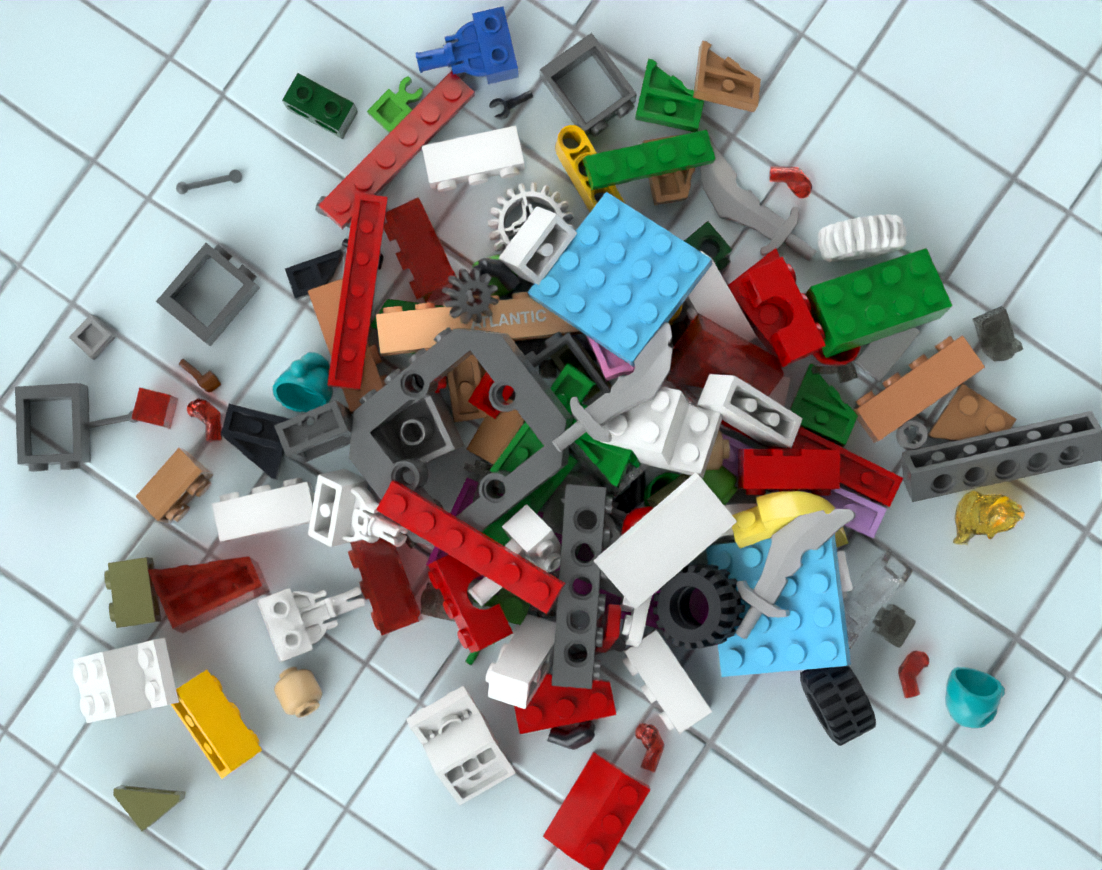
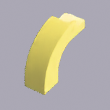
(775, 512)

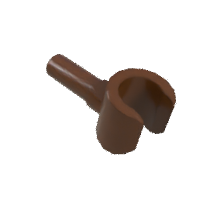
(208, 381)

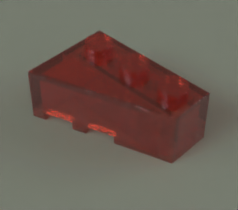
(419, 250)
(715, 350)
(385, 585)
(207, 590)

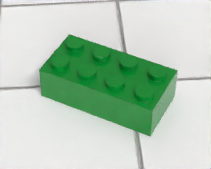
(878, 301)

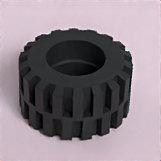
(722, 601)
(838, 702)

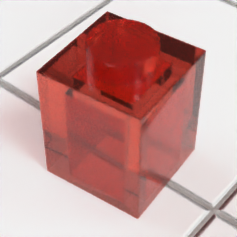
(154, 408)

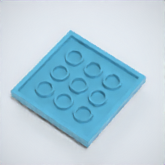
(620, 278)
(813, 631)

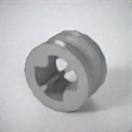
(921, 431)

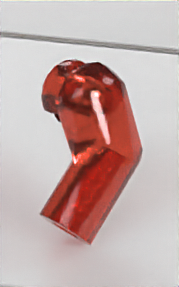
(793, 177)
(209, 416)
(909, 670)
(653, 744)

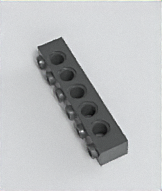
(1002, 456)
(566, 670)

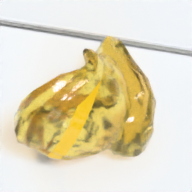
(985, 516)

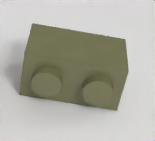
(132, 593)

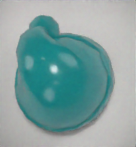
(304, 384)
(972, 697)

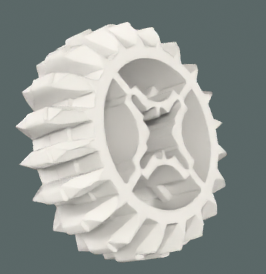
(524, 199)
(862, 238)

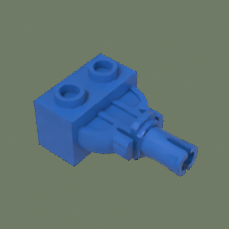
(477, 48)

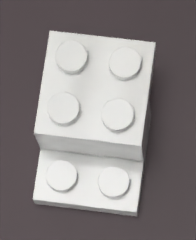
(667, 432)
(125, 680)
(460, 745)

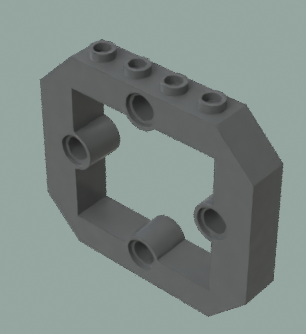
(506, 366)

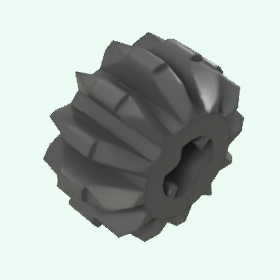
(459, 299)

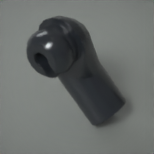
(498, 269)
(633, 495)
(575, 738)

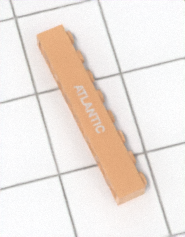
(415, 329)

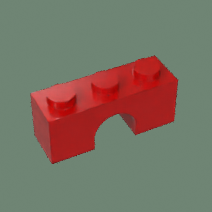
(776, 285)
(476, 626)

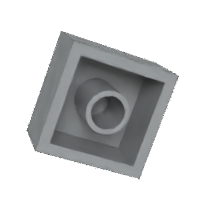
(423, 430)

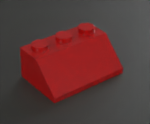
(596, 812)

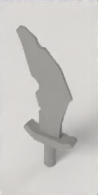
(745, 208)
(628, 392)
(784, 560)

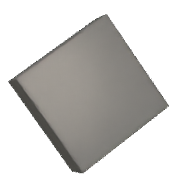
(92, 337)

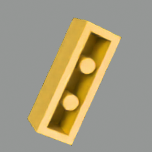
(215, 724)

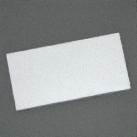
(665, 540)

